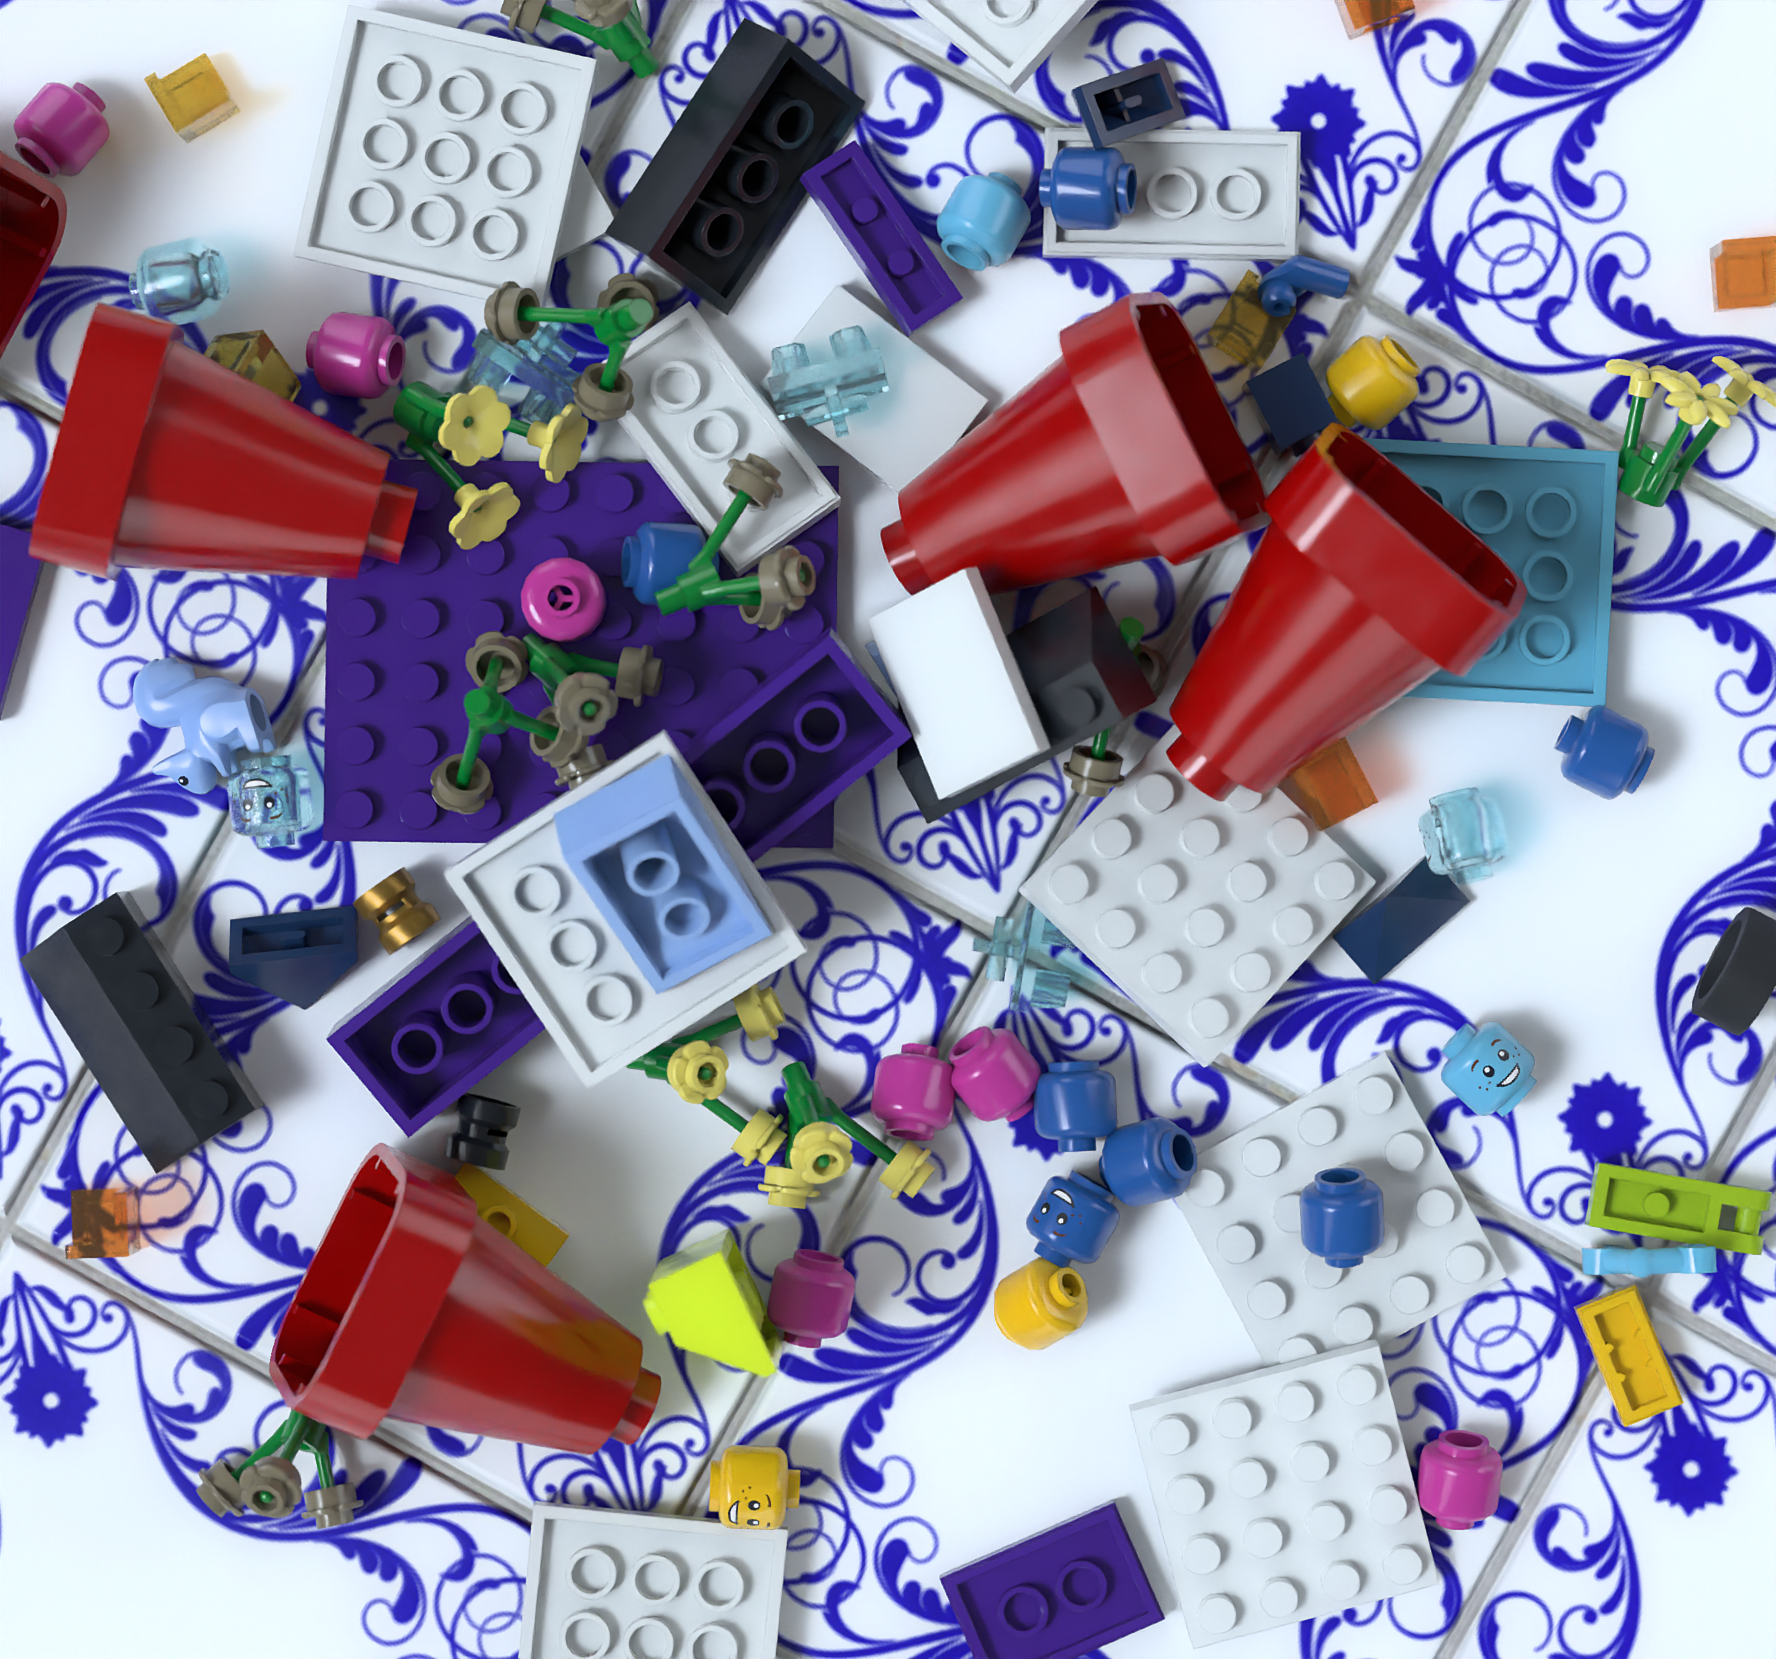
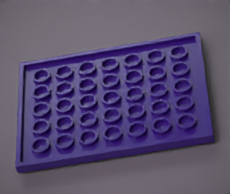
(406, 629)

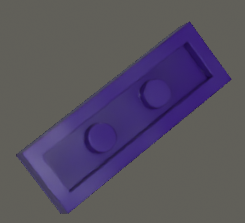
(881, 238)

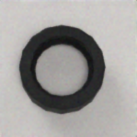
(1739, 973)

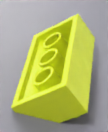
(714, 1306)

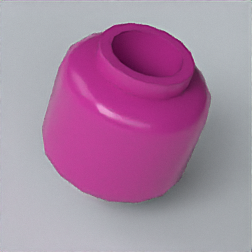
(61, 129)
(356, 355)
(587, 599)
(994, 1074)
(913, 1093)
(810, 1297)
(1459, 1479)

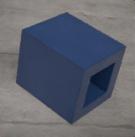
(1289, 405)

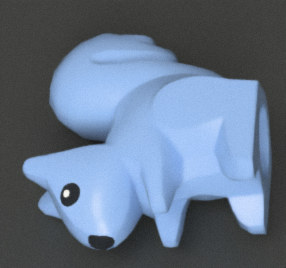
(213, 716)

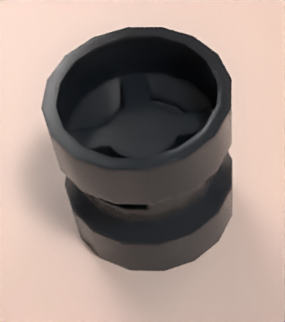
(482, 1131)

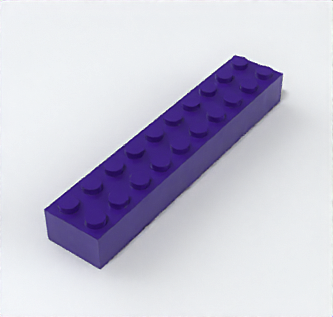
(766, 771)

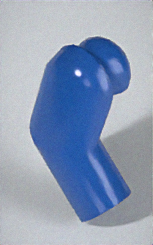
(1294, 277)

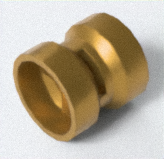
(404, 923)

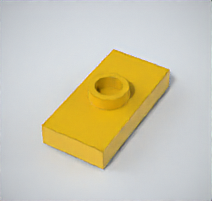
(512, 1214)
(1628, 1354)

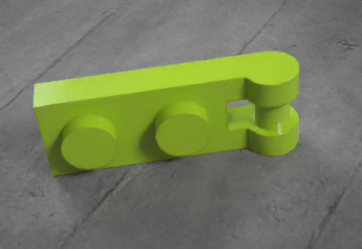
(1675, 1208)

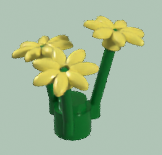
(1657, 468)

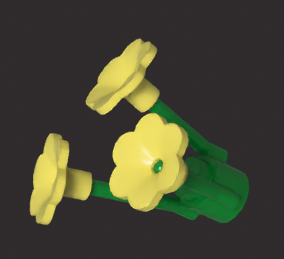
(473, 428)

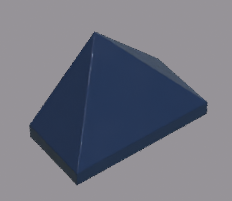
(1128, 103)
(1399, 920)
(295, 951)

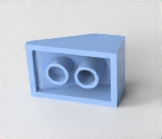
(660, 874)

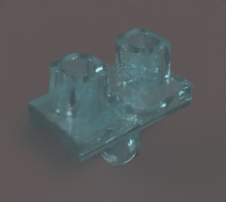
(537, 362)
(828, 388)
(1030, 984)

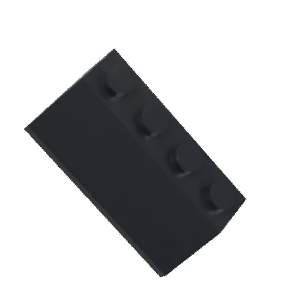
(735, 165)
(1078, 683)
(141, 1030)

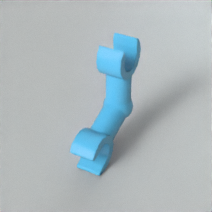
(1646, 1262)

